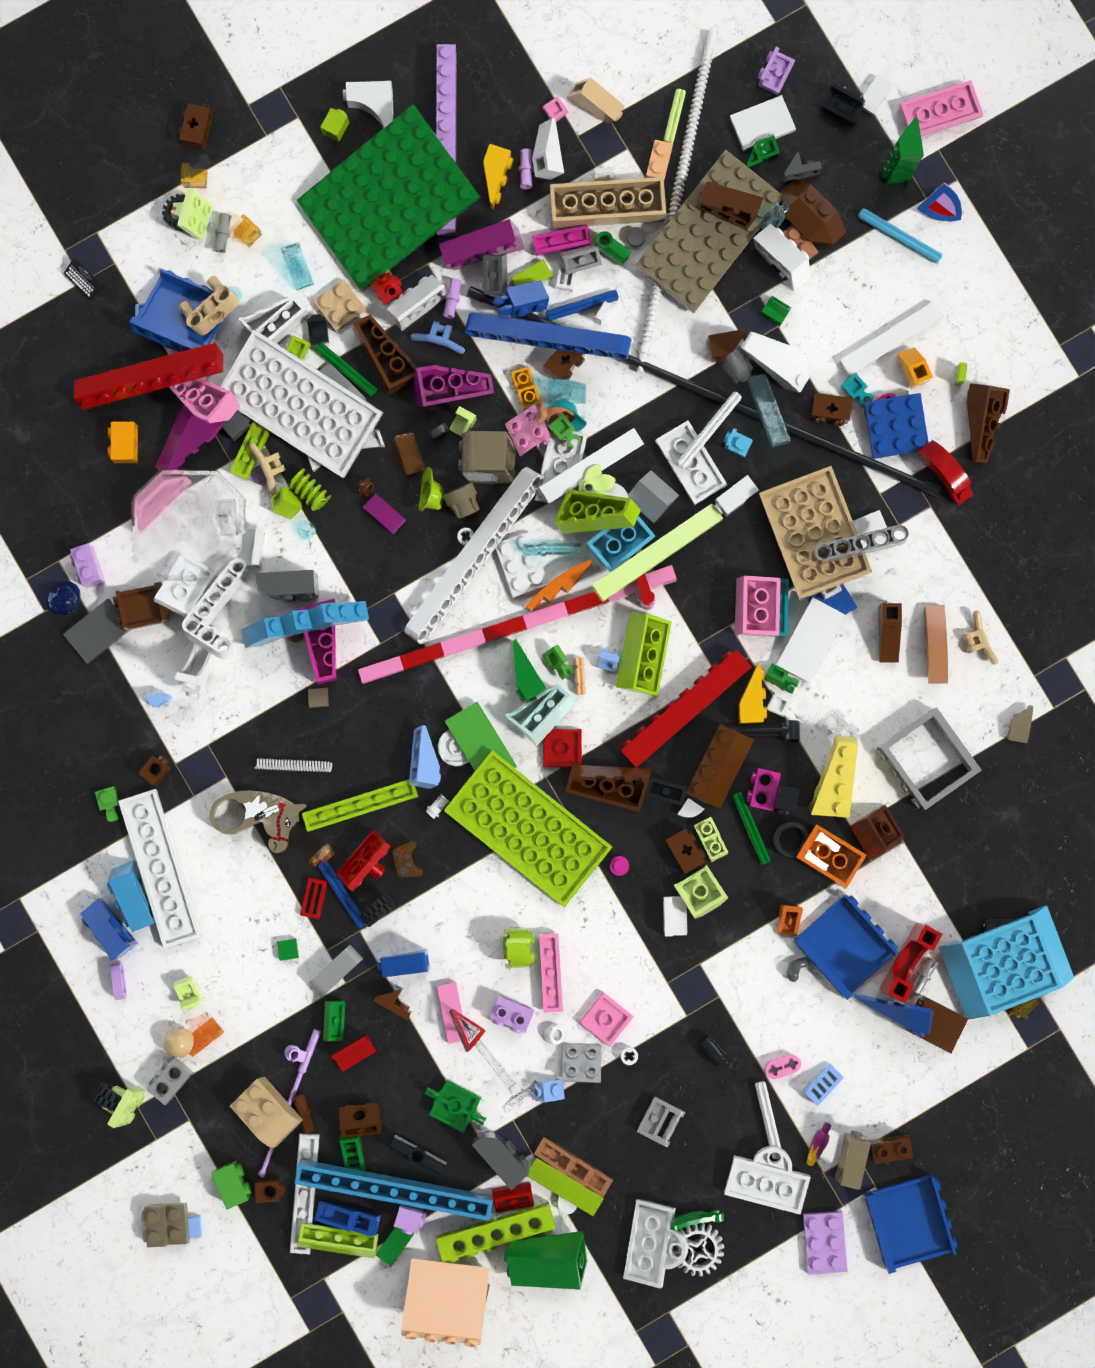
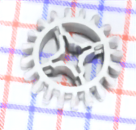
(701, 1240)

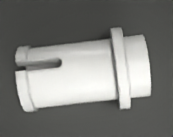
(438, 805)

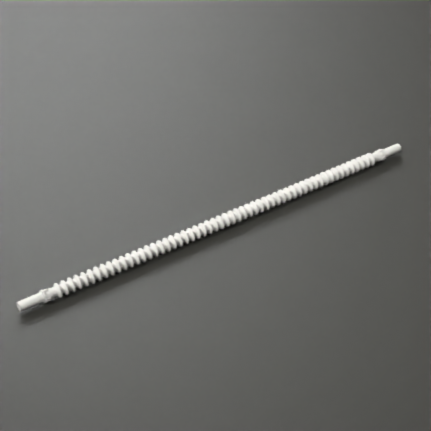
(684, 163)

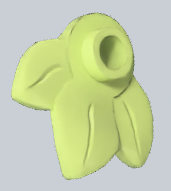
(599, 482)

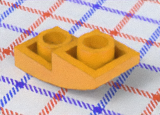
(525, 387)

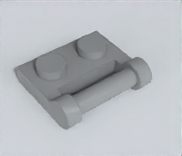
(655, 1118)

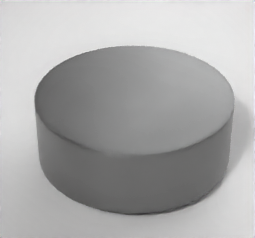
(635, 237)
(440, 430)

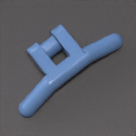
(433, 338)

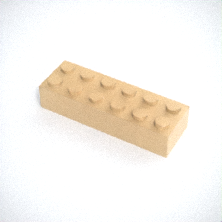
(608, 202)

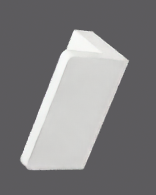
(253, 547)
(674, 916)

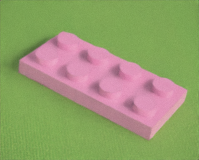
(943, 108)

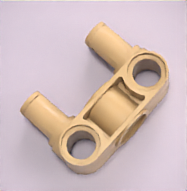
(212, 309)

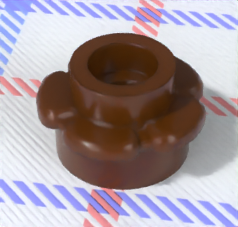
(365, 487)

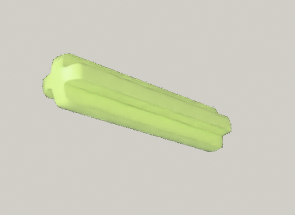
(674, 116)

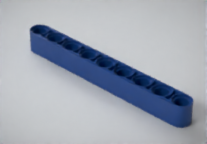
(548, 335)

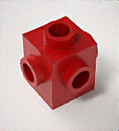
(387, 287)

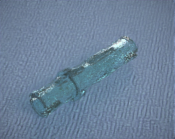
(551, 549)

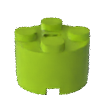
(517, 948)

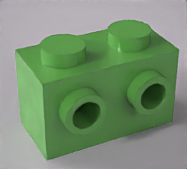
(231, 1184)

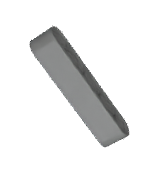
(869, 538)

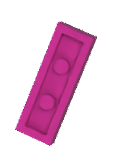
(561, 240)

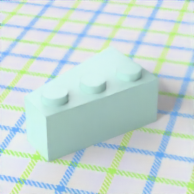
(541, 714)

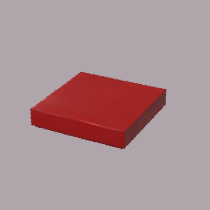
(562, 748)

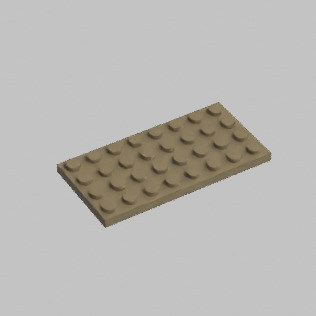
(700, 247)

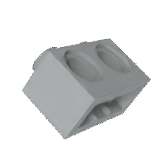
(173, 1083)

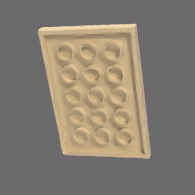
(807, 515)

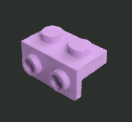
(776, 72)

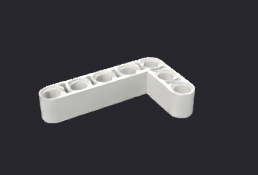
(213, 608)

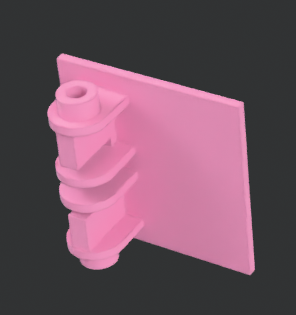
(526, 431)

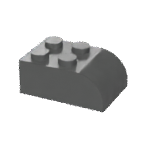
(289, 585)
(502, 1157)

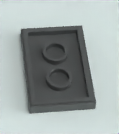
(96, 631)

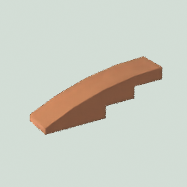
(936, 644)
(573, 1166)

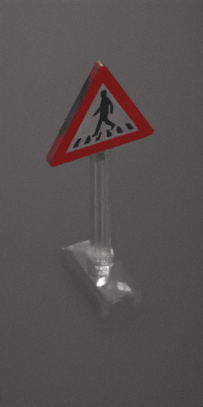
(470, 1035)

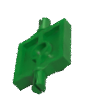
(455, 1105)

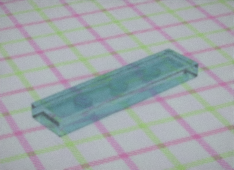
(768, 410)

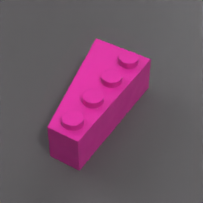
(322, 649)

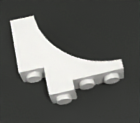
(195, 672)

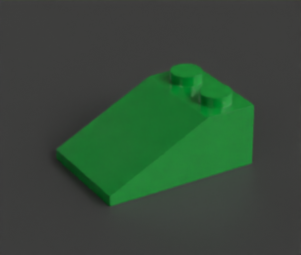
(527, 679)

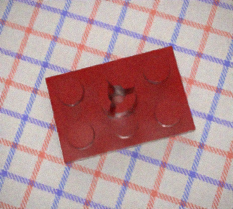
(364, 861)

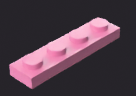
(550, 972)

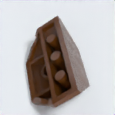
(812, 213)

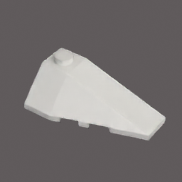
(779, 360)

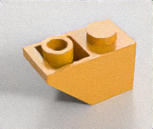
(914, 367)

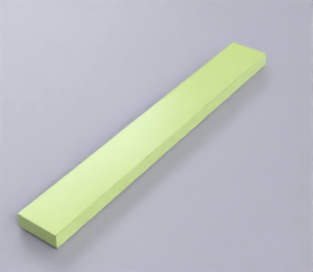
(656, 552)

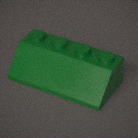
(904, 155)

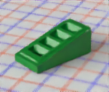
(352, 1142)

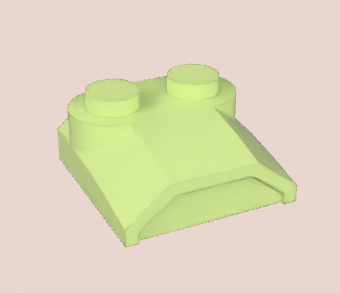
(701, 892)

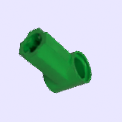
(614, 249)

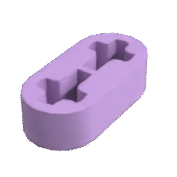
(118, 981)

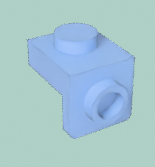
(549, 1091)

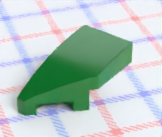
(763, 149)

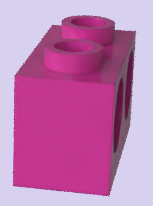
(768, 791)

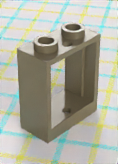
(852, 1160)

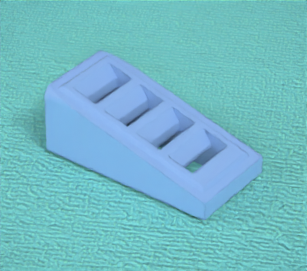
(813, 1084)

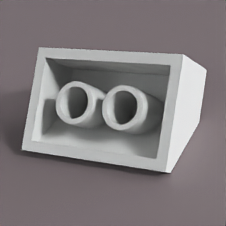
(416, 301)

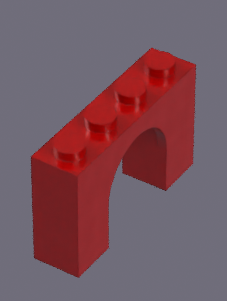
(898, 978)

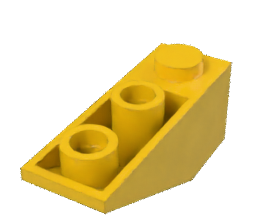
(495, 166)
(751, 703)

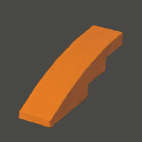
(565, 581)

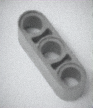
(335, 970)

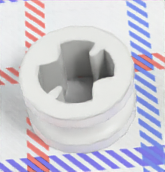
(460, 537)
(628, 1061)

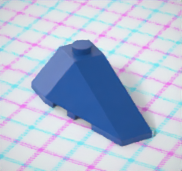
(910, 1016)

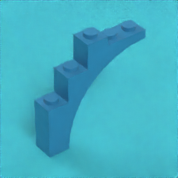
(302, 621)

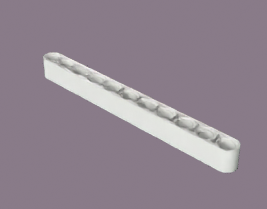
(473, 555)

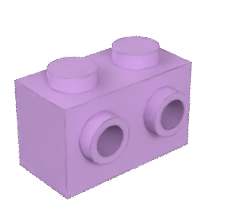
(87, 566)
(511, 1014)
(410, 1219)

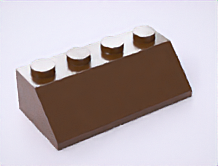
(719, 765)

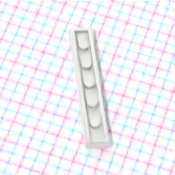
(892, 338)
(604, 457)
(304, 1195)

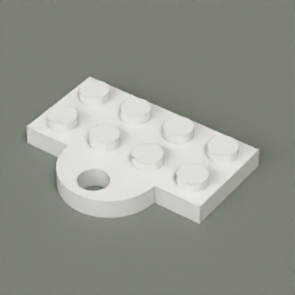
(768, 1181)
(652, 1244)

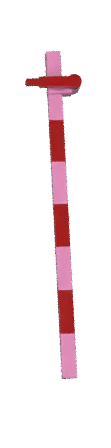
(640, 587)

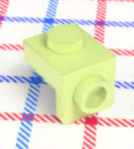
(187, 993)

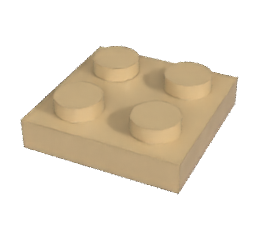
(339, 305)

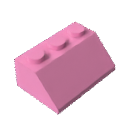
(757, 606)

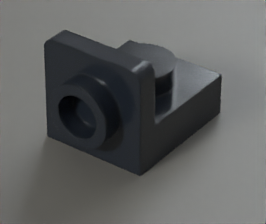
(317, 329)

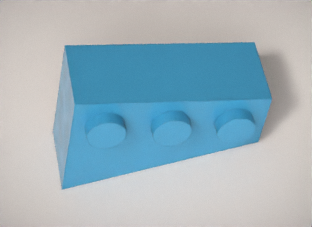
(130, 897)

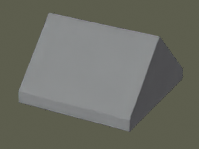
(652, 496)

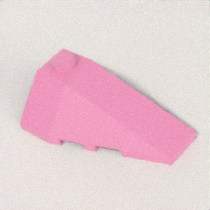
(206, 400)

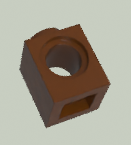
(146, 771)
(261, 1194)

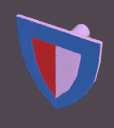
(942, 205)

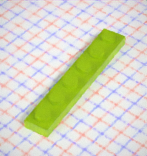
(359, 805)

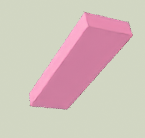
(450, 1000)

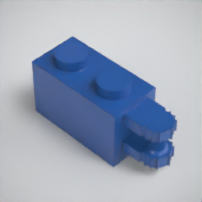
(523, 299)

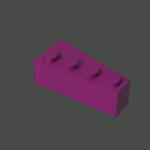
(491, 240)

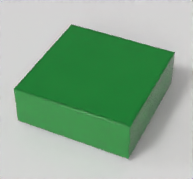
(288, 949)

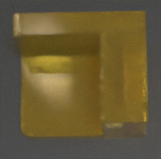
(193, 177)
(247, 231)

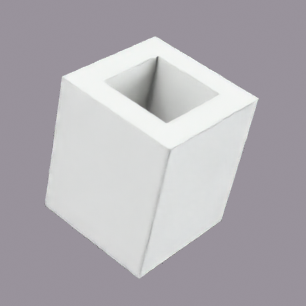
(729, 501)

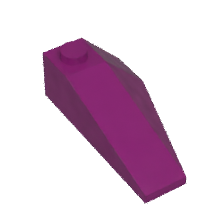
(185, 438)

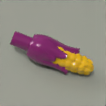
(818, 1144)

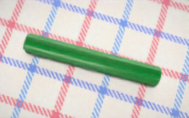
(346, 369)
(751, 828)

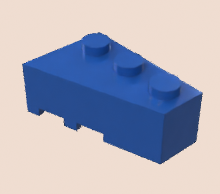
(108, 929)

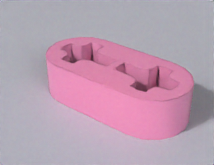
(784, 1070)

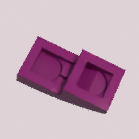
(384, 513)

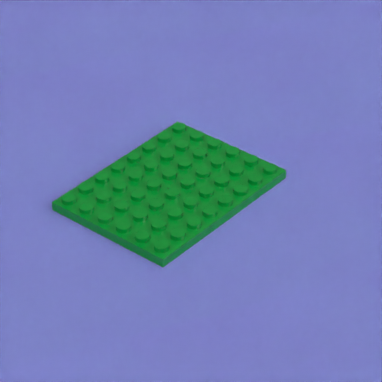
(388, 198)

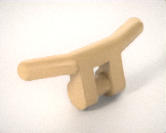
(264, 463)
(981, 637)

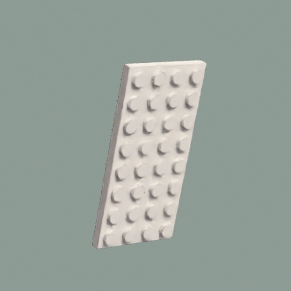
(300, 403)

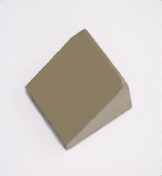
(318, 698)

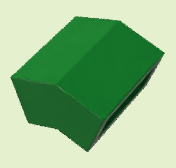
(775, 311)

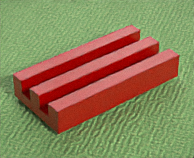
(321, 899)

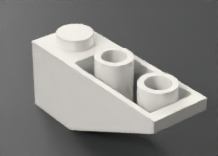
(547, 153)

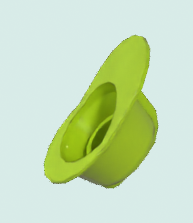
(431, 492)

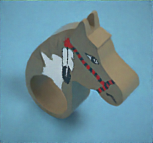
(261, 807)

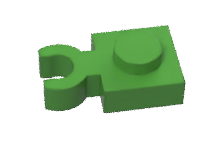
(563, 430)

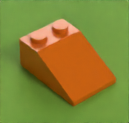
(831, 856)

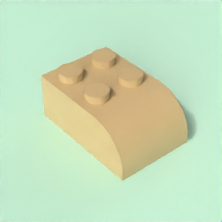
(266, 1112)

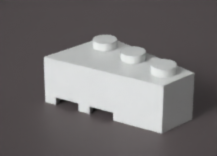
(784, 255)
(277, 319)

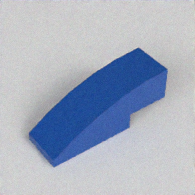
(347, 1218)

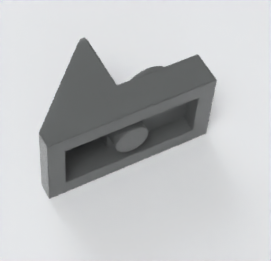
(797, 170)

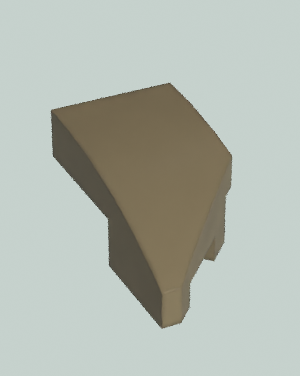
(1021, 725)

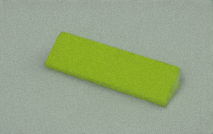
(564, 1187)
(336, 1240)

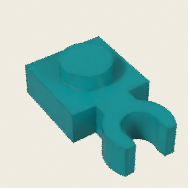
(855, 388)

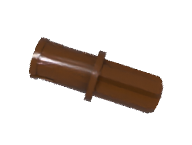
(304, 1112)

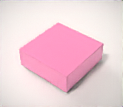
(555, 109)

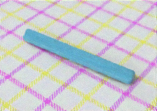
(900, 235)

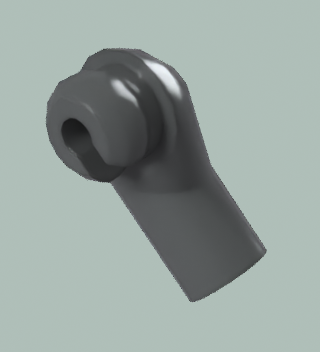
(794, 968)

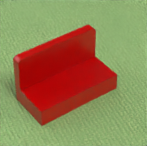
(354, 1053)

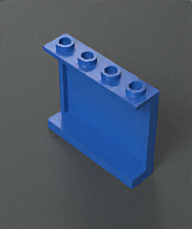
(164, 321)
(846, 945)
(910, 1222)

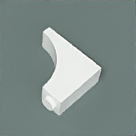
(372, 97)

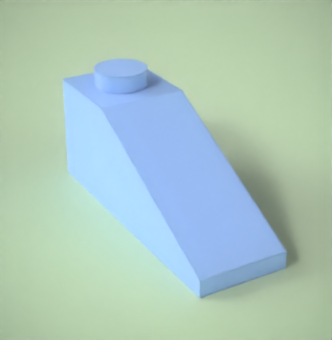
(424, 763)

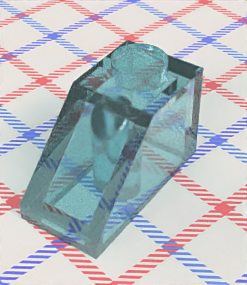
(297, 266)
(566, 390)

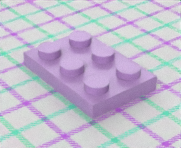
(825, 1242)

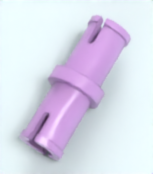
(526, 168)
(452, 298)

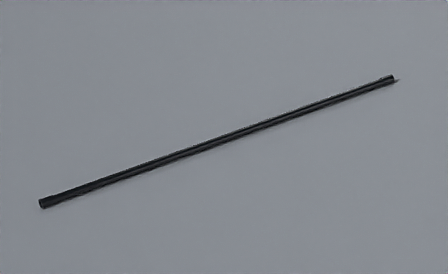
(923, 485)

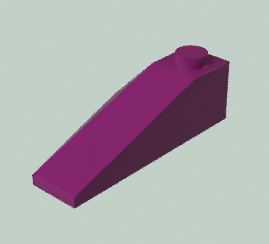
(444, 384)

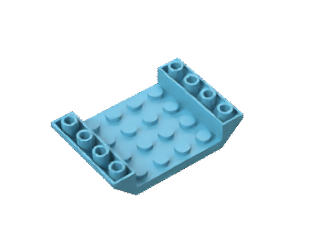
(1007, 965)

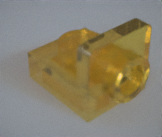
(1024, 1009)

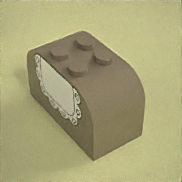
(487, 457)

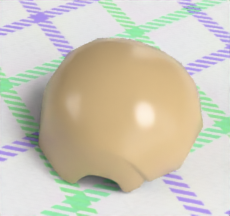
(178, 1042)

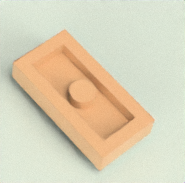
(659, 159)

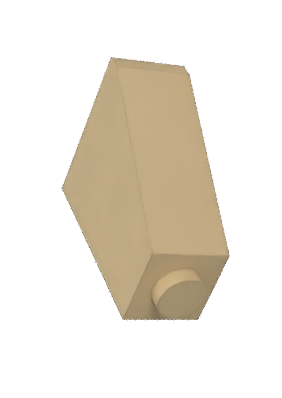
(596, 100)

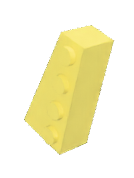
(836, 783)

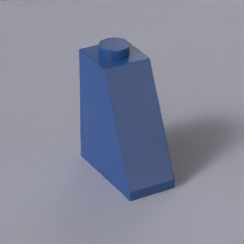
(404, 963)

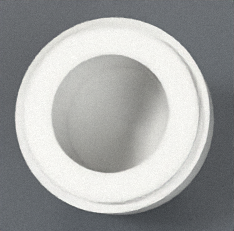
(549, 1034)

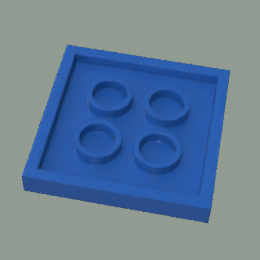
(896, 425)

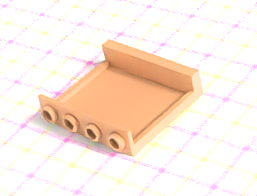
(445, 1302)

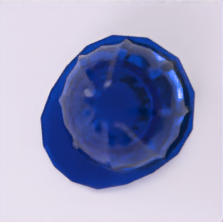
(63, 599)

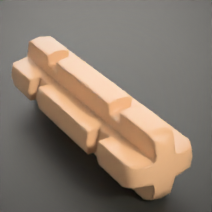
(579, 673)

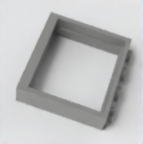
(953, 740)

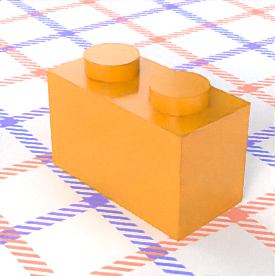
(123, 442)

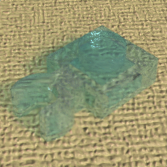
(776, 216)

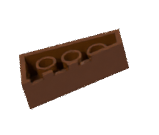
(384, 354)
(610, 785)

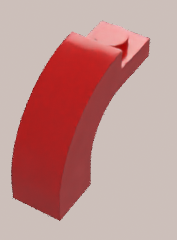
(948, 469)

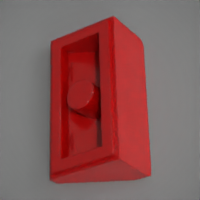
(517, 1198)

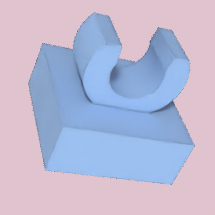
(608, 661)

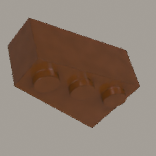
(729, 204)

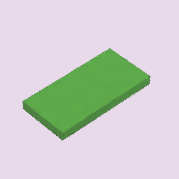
(477, 736)

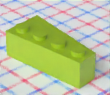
(595, 512)

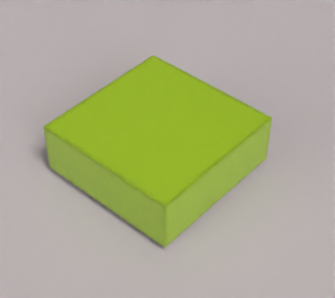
(960, 374)

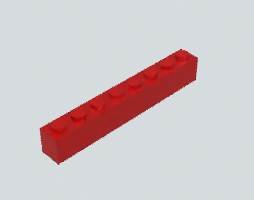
(148, 376)
(686, 708)

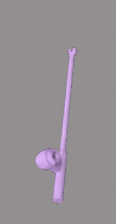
(303, 1057)

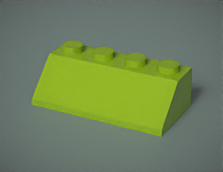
(643, 653)

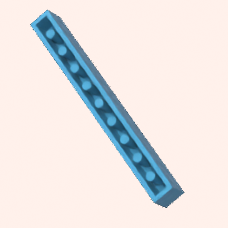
(394, 1189)

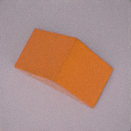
(789, 920)

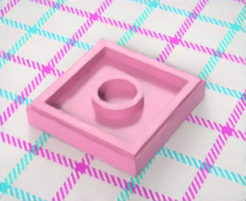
(606, 1019)

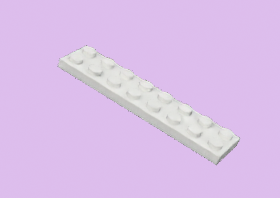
(160, 868)

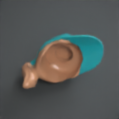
(552, 411)

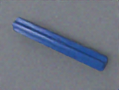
(582, 305)
(342, 893)

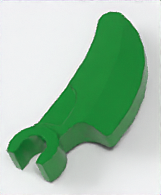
(695, 1217)

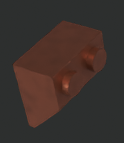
(877, 832)

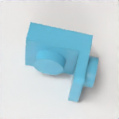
(737, 443)

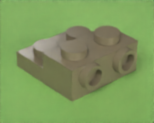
(165, 1224)

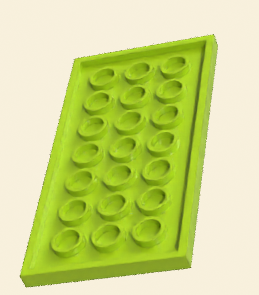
(528, 828)

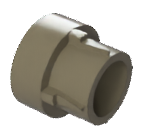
(462, 500)

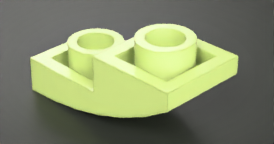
(711, 839)

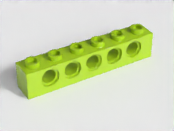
(503, 1223)

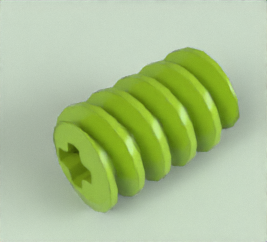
(308, 490)

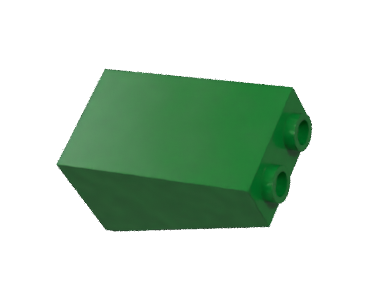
(548, 1261)

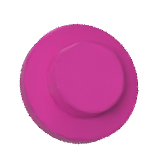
(619, 865)

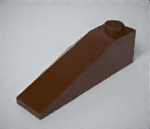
(984, 411)

